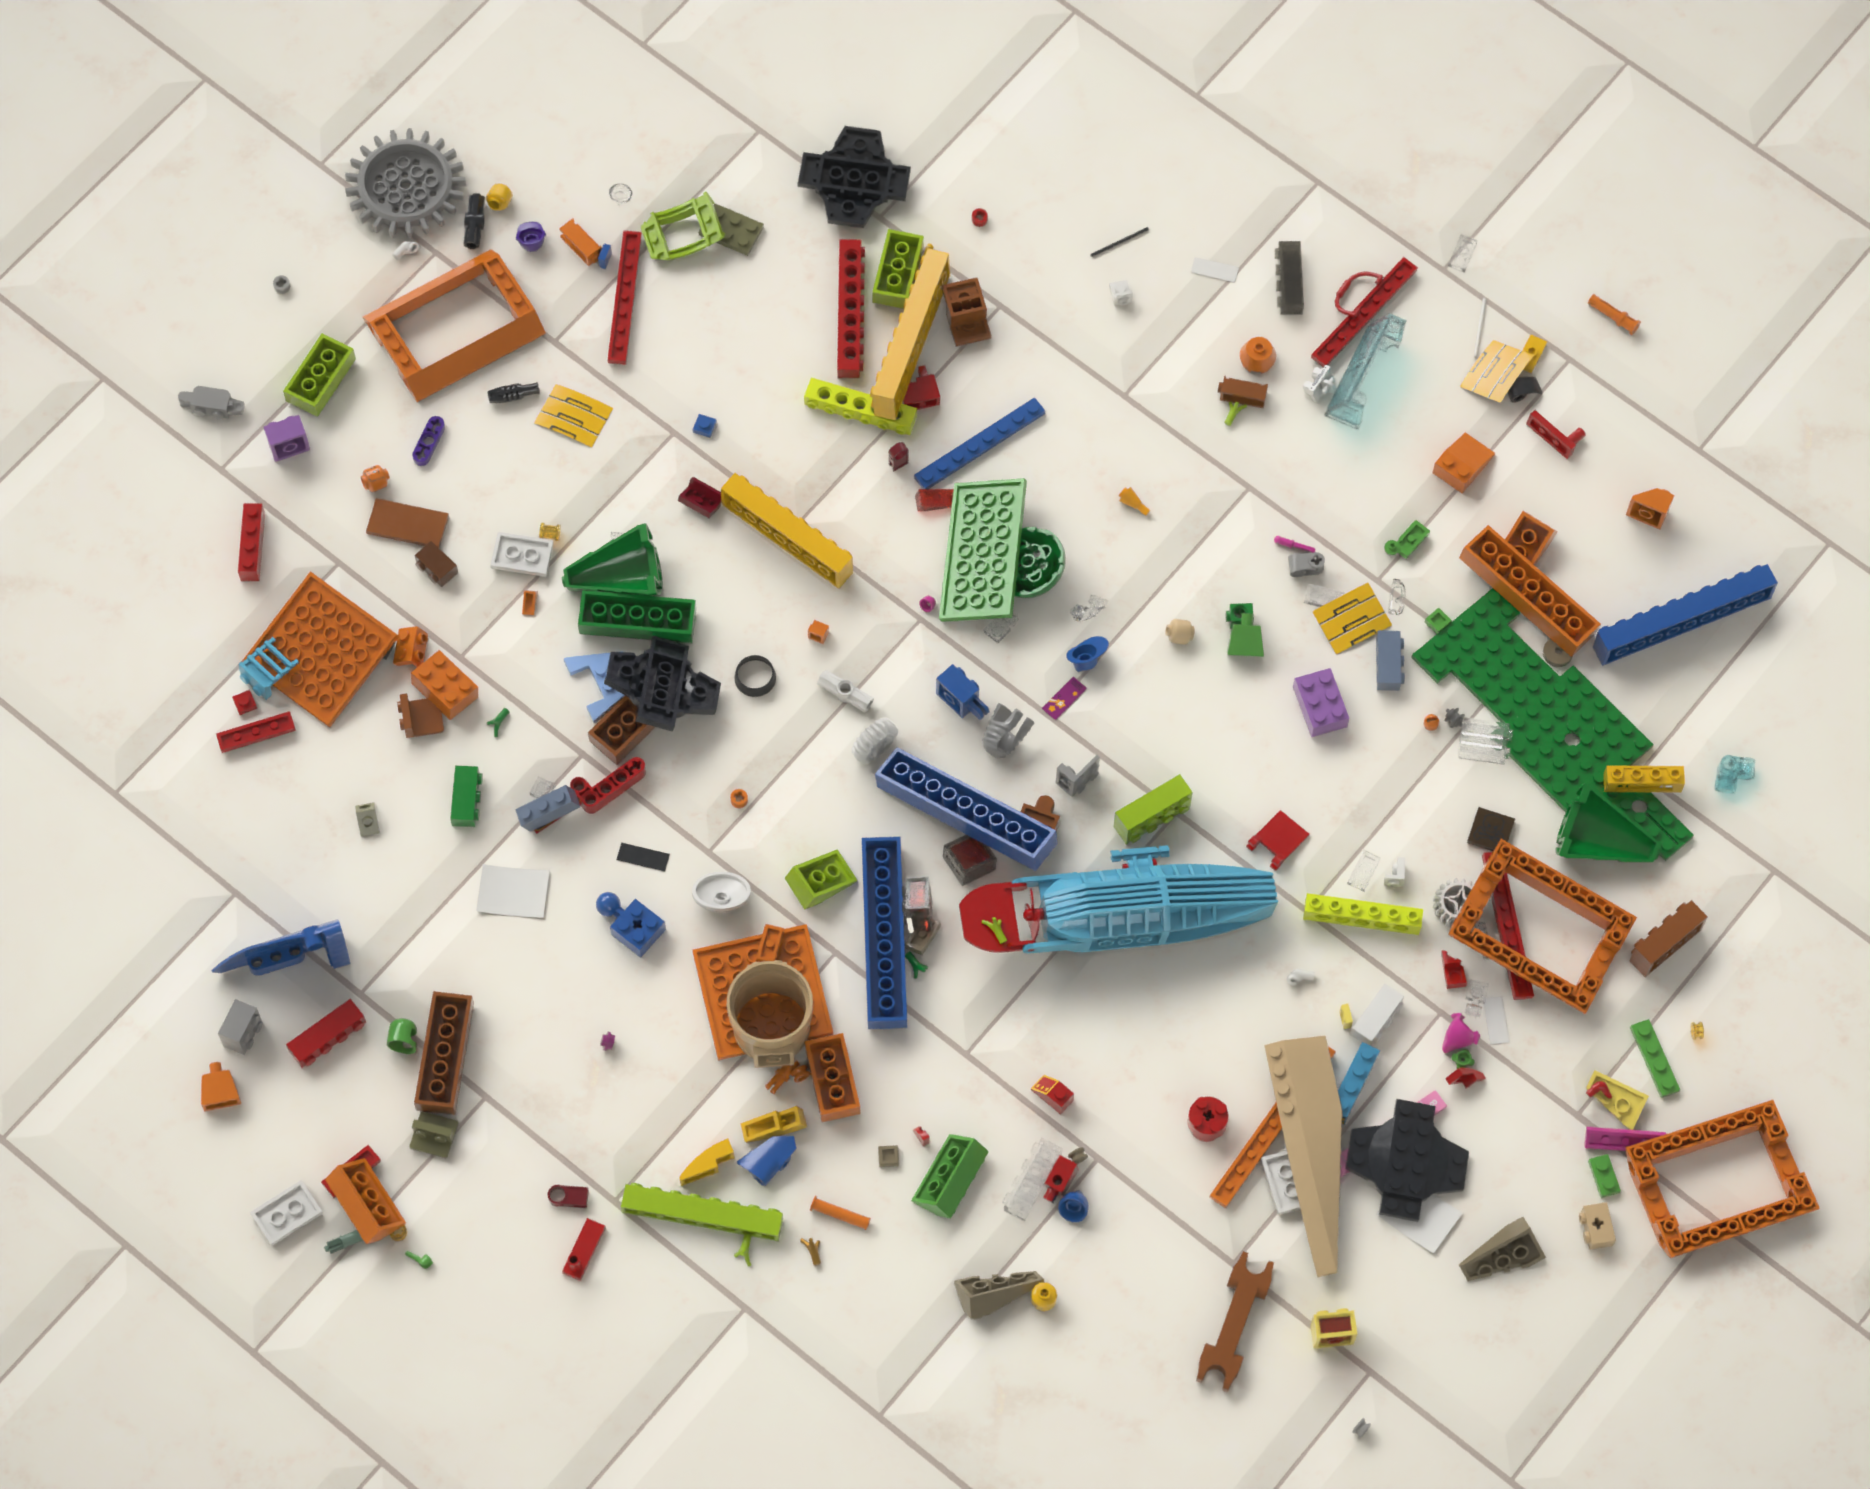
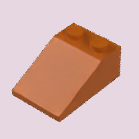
(1462, 462)
(1530, 537)

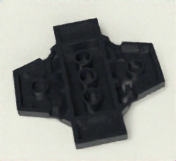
(854, 177)
(662, 683)
(1407, 1160)

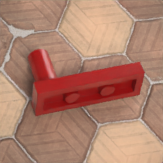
(1553, 436)
(583, 1249)

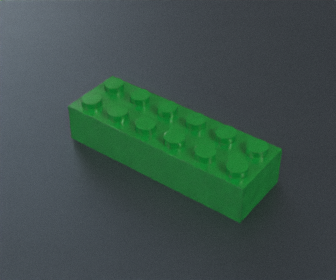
(636, 616)

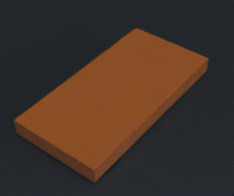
(407, 523)

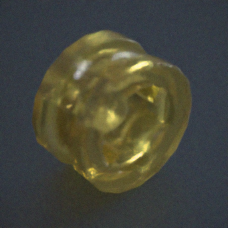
(1697, 1030)
(398, 1237)

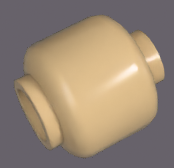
(1180, 631)

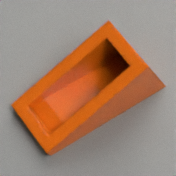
(529, 602)

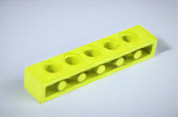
(853, 398)
(1363, 914)

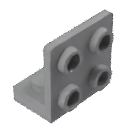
(1073, 783)

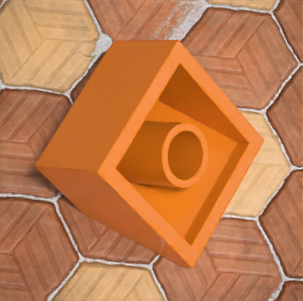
(1650, 507)

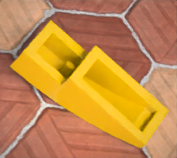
(774, 1124)
(707, 1162)

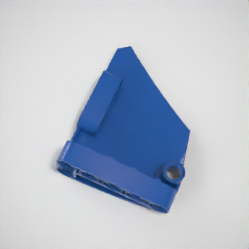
(312, 938)

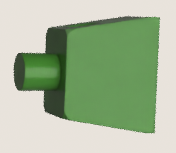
(1246, 638)

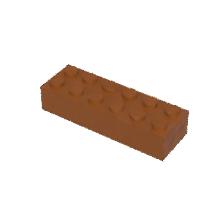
(444, 1053)

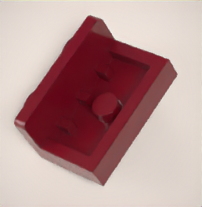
(701, 497)

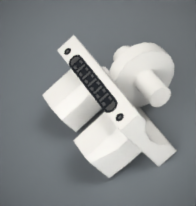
(1323, 383)

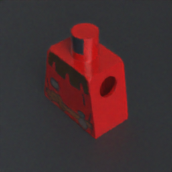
(1062, 1170)

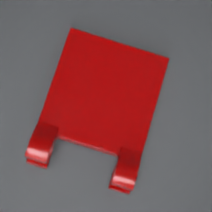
(1280, 837)

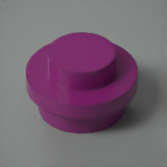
(607, 1041)

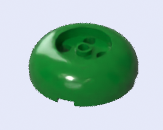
(1052, 556)

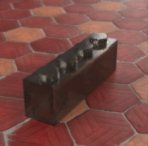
(1290, 277)

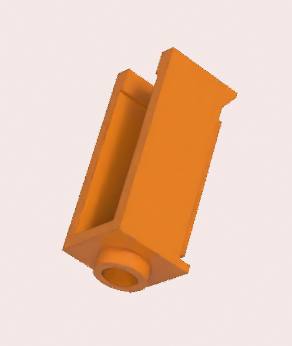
(580, 242)

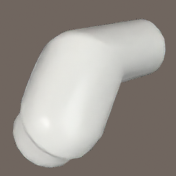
(405, 248)

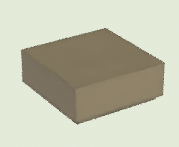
(888, 1156)

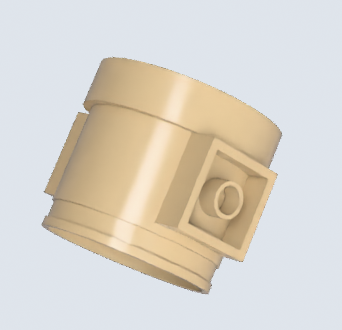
(762, 979)

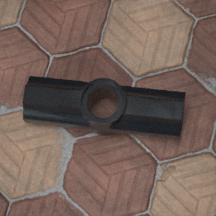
(474, 221)

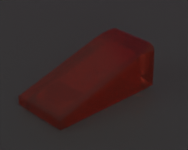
(933, 499)

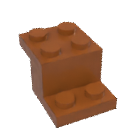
(966, 311)

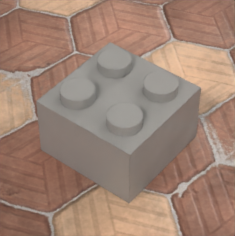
(240, 1027)

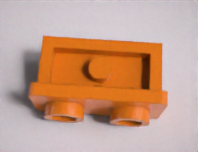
(410, 646)

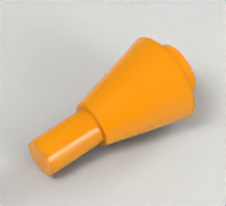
(1131, 499)

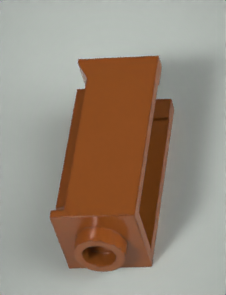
(1242, 392)

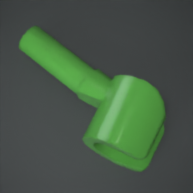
(425, 1262)

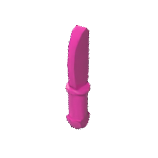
(1290, 543)

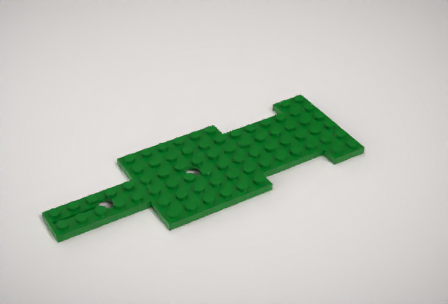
(1544, 710)

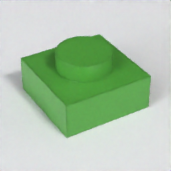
(1437, 620)

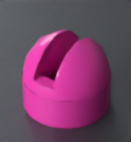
(925, 601)

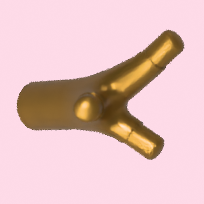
(813, 1249)

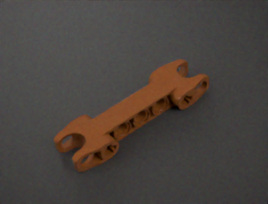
(1222, 1355)

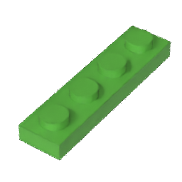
(1655, 1058)

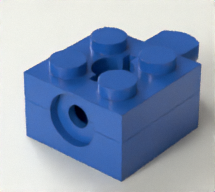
(960, 693)

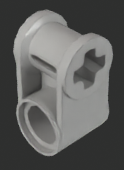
(1304, 564)

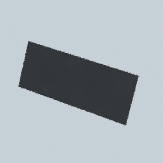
(643, 856)

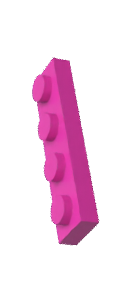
(1616, 1138)

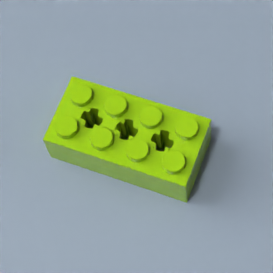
(897, 268)
(319, 375)
(1153, 809)

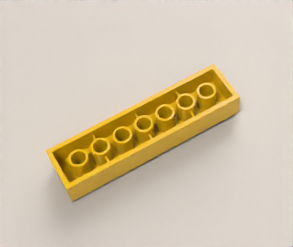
(787, 530)

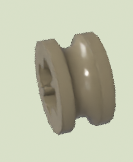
(1078, 1155)

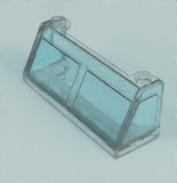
(1348, 401)

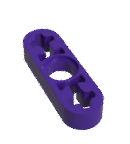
(429, 449)

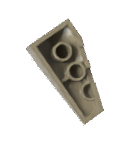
(1508, 1249)
(986, 1296)

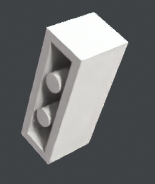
(1378, 1015)

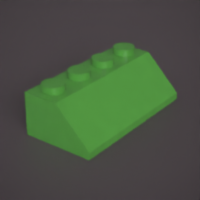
(950, 1175)

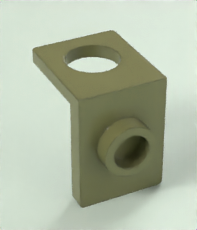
(367, 819)

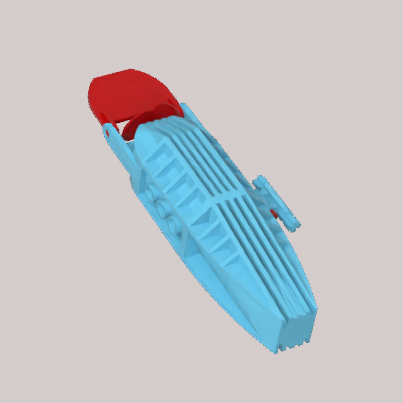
(1121, 906)

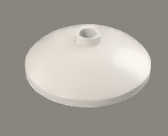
(721, 891)

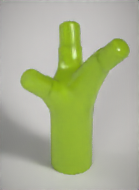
(1234, 410)
(996, 928)
(744, 1249)

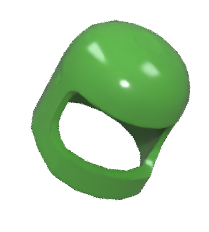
(399, 1032)

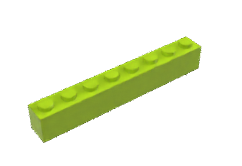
(702, 1212)

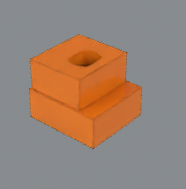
(818, 631)

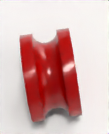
(979, 223)

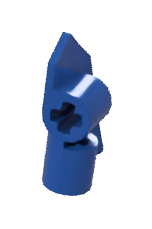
(769, 1158)

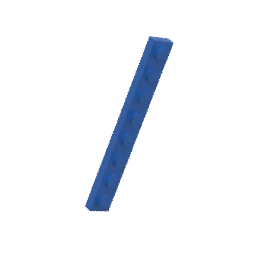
(979, 444)

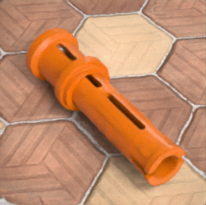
(1620, 318)

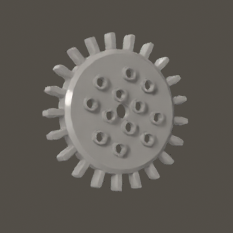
(403, 155)

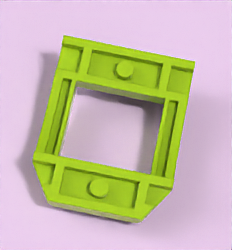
(707, 220)

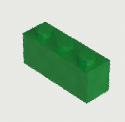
(466, 796)

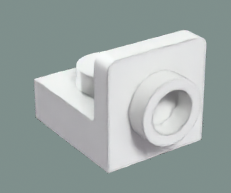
(1121, 292)
(1398, 874)

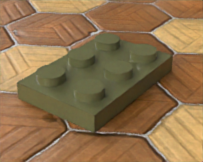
(739, 230)

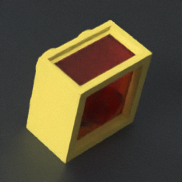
(1333, 1328)

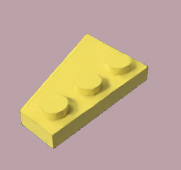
(1625, 1101)

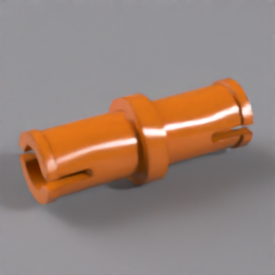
(781, 1076)

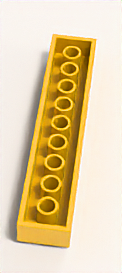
(910, 334)

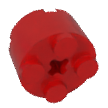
(1211, 1108)

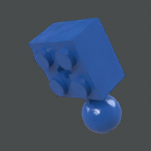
(627, 920)

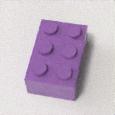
(1321, 702)

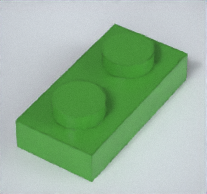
(1604, 1176)

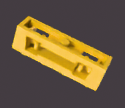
(1644, 779)

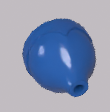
(1074, 1206)

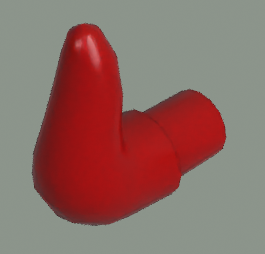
(1599, 1086)

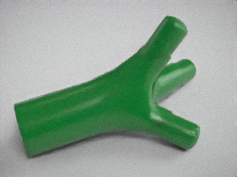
(498, 720)
(915, 964)

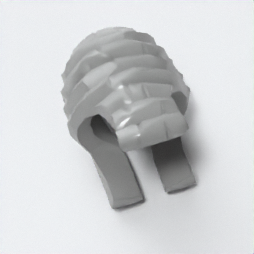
(998, 738)

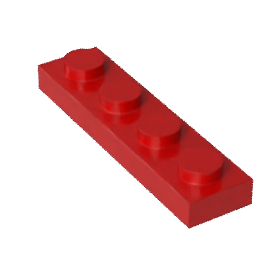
(255, 732)

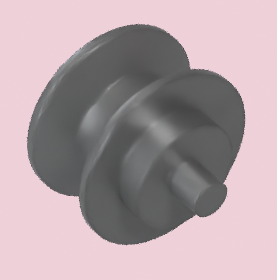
(1454, 717)

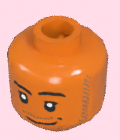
(375, 478)

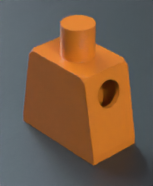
(218, 1089)

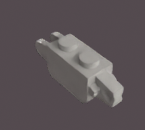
(211, 402)

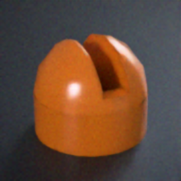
(1431, 725)

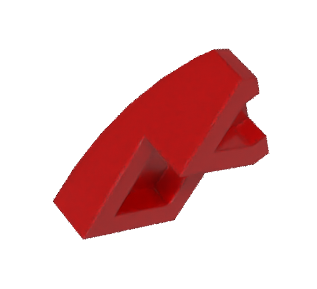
(1453, 971)
(1466, 1076)

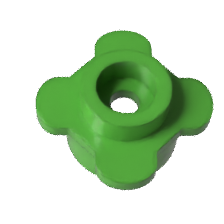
(1464, 1053)

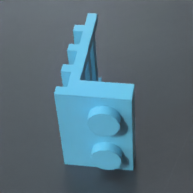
(257, 676)

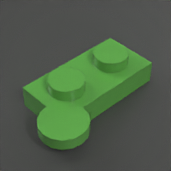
(1408, 540)

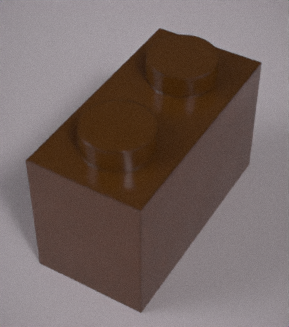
(435, 564)

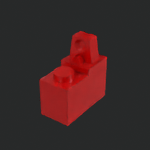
(923, 392)

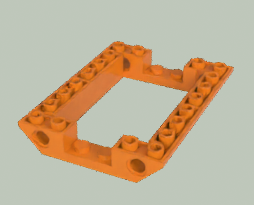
(471, 357)
(1561, 889)
(1772, 1130)

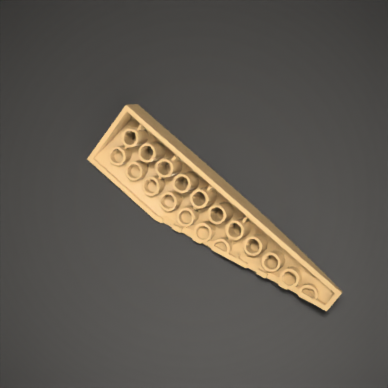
(1312, 1134)

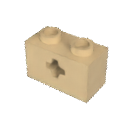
(1600, 1215)

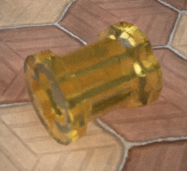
(550, 531)

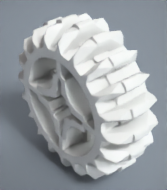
(874, 740)
(1451, 901)

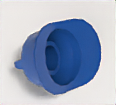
(1086, 653)

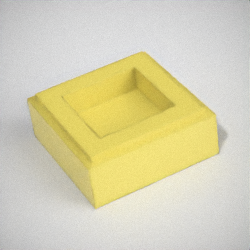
(1346, 1017)

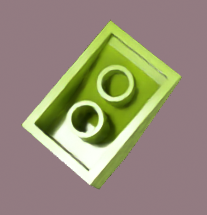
(820, 878)

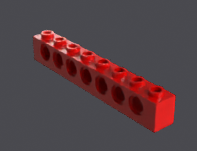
(850, 250)

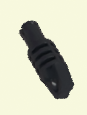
(512, 392)

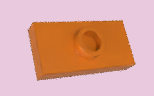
(770, 943)

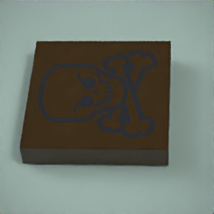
(1489, 829)

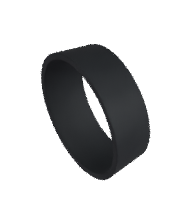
(755, 692)

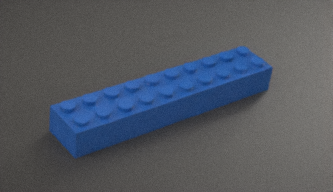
(1684, 614)
(966, 809)
(884, 933)

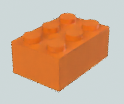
(444, 684)

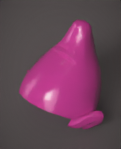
(1459, 1034)

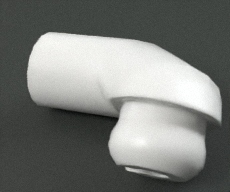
(1298, 975)

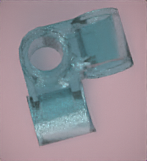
(1727, 778)

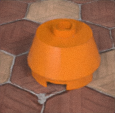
(1257, 355)

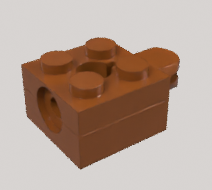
(1043, 812)

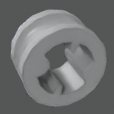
(276, 283)
(1361, 1428)

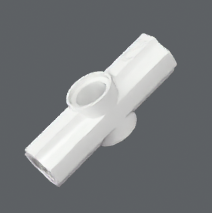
(854, 697)

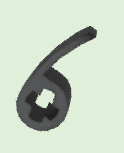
(1522, 387)

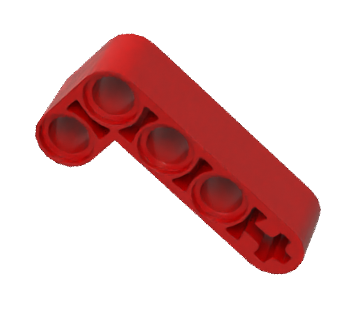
(610, 782)

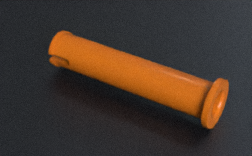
(840, 1213)

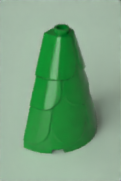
(620, 566)
(1602, 831)

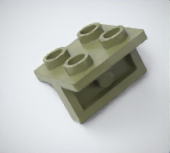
(433, 1134)

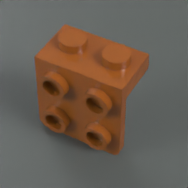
(419, 717)

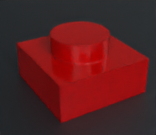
(244, 702)

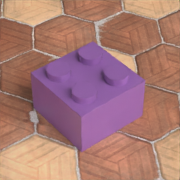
(286, 438)

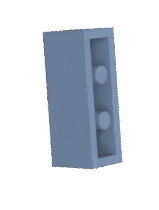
(1389, 660)
(547, 808)

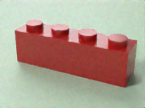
(251, 542)
(326, 1033)

